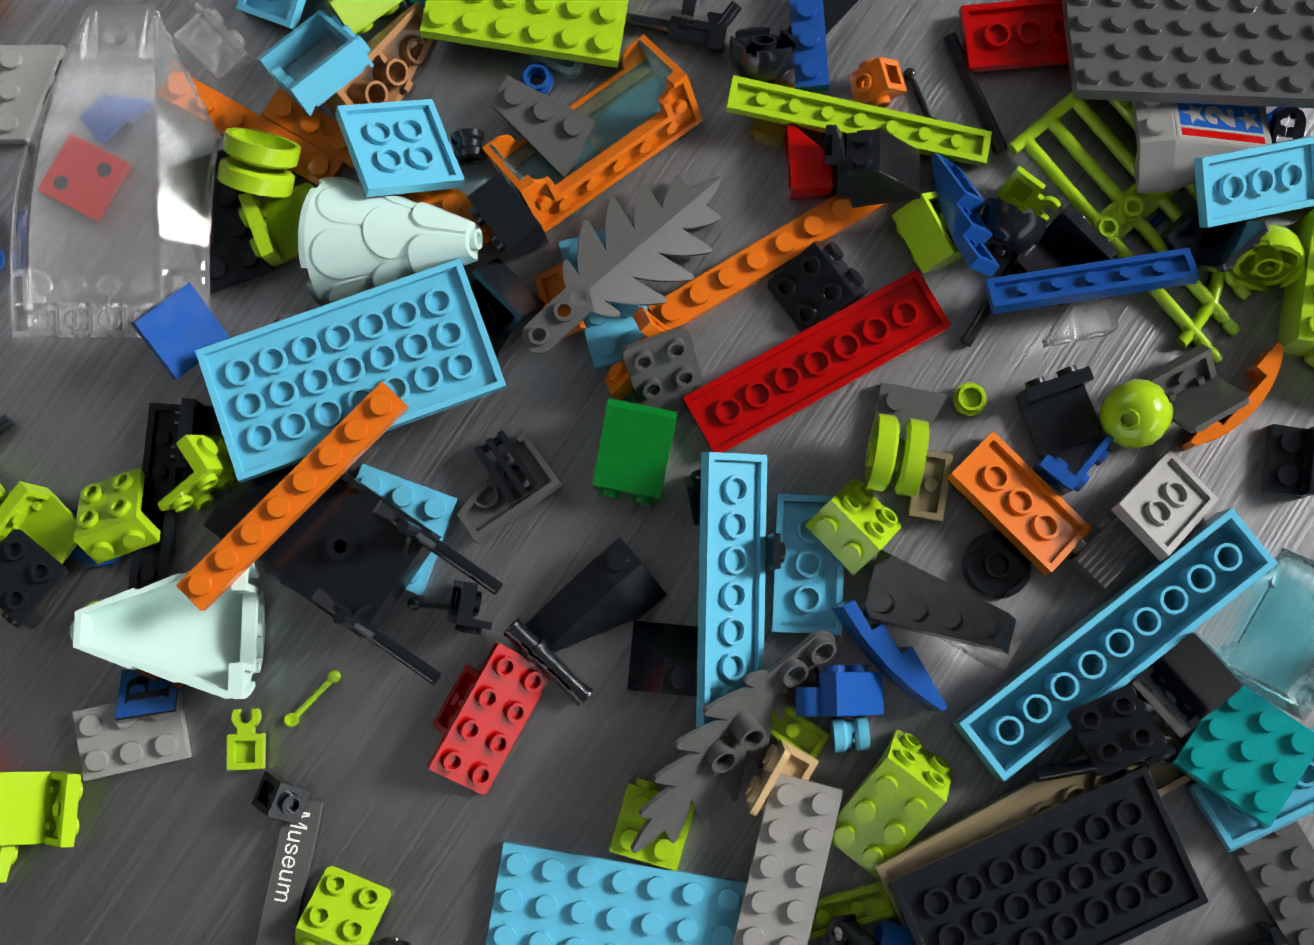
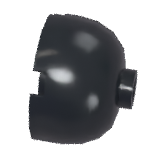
(762, 55)
(1011, 228)

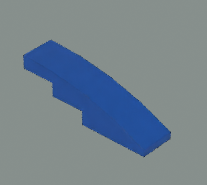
(960, 210)
(898, 664)

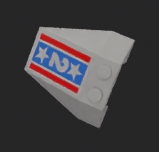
(1177, 133)

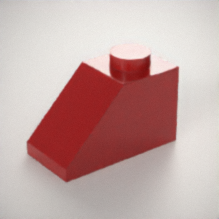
(805, 167)

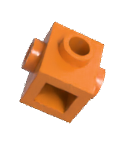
(877, 82)

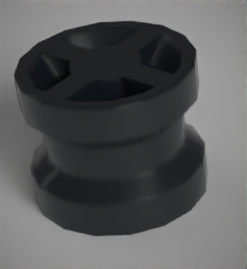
(468, 146)

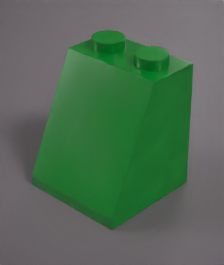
(634, 451)

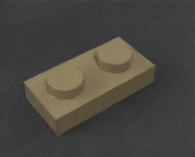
(932, 494)

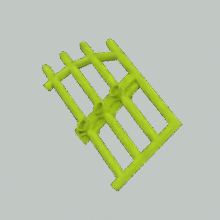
(1127, 211)

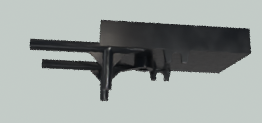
(365, 579)

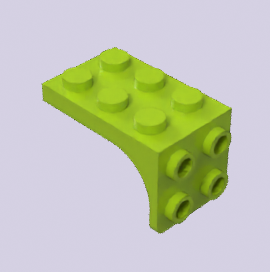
(892, 802)

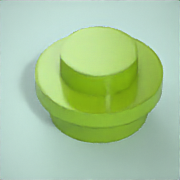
(969, 399)

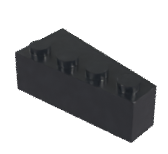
(927, 605)

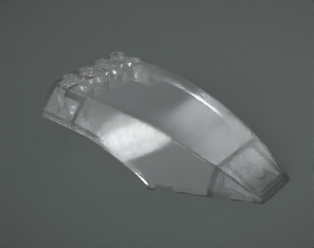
(112, 184)

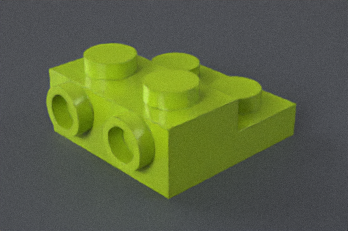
(660, 850)

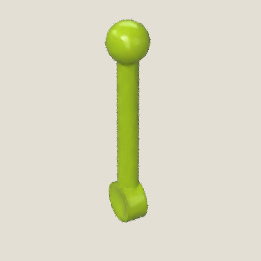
(292, 719)

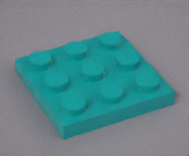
(1248, 755)

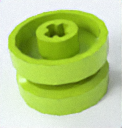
(258, 162)
(896, 455)

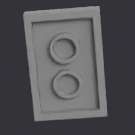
(1165, 505)
(128, 744)

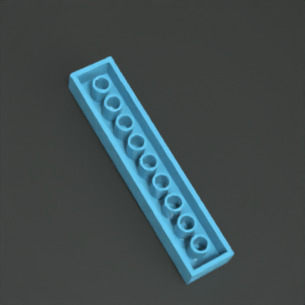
(1114, 643)

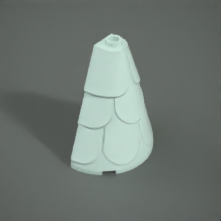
(371, 241)
(176, 641)

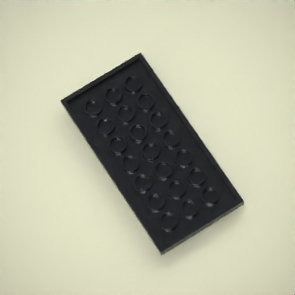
(1064, 876)

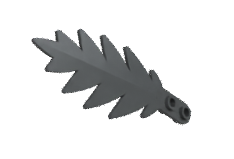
(628, 256)
(723, 743)

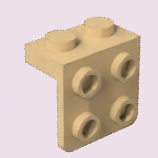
(778, 760)

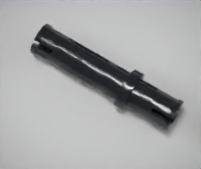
(537, 652)

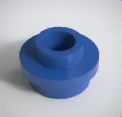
(537, 71)

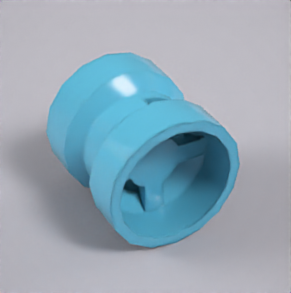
(850, 734)

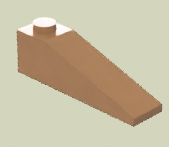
(395, 58)

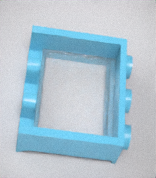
(316, 60)

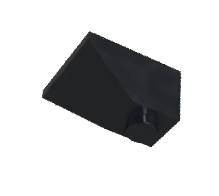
(663, 658)

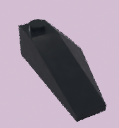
(600, 597)

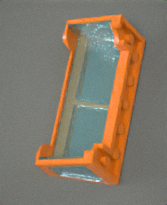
(635, 119)

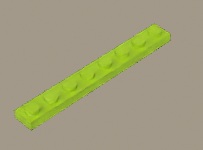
(816, 111)

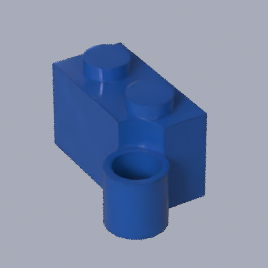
(842, 693)

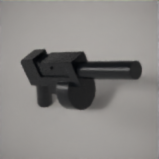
(689, 29)

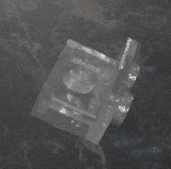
(213, 44)

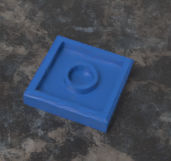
(178, 328)

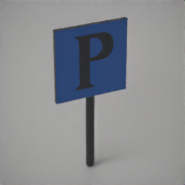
(144, 697)

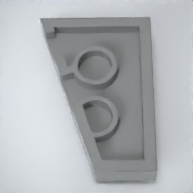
(24, 82)

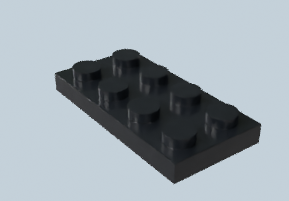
(230, 247)

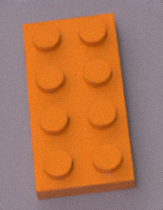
(1019, 503)

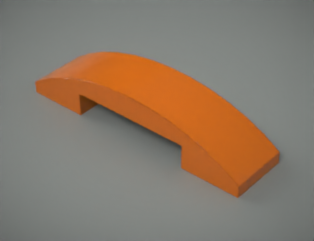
(1263, 374)

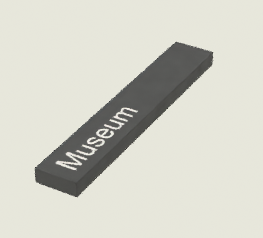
(289, 877)

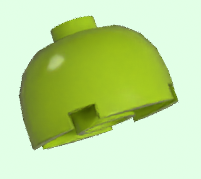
(1272, 261)
(1136, 413)

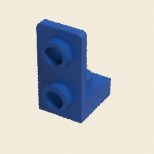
(1057, 473)

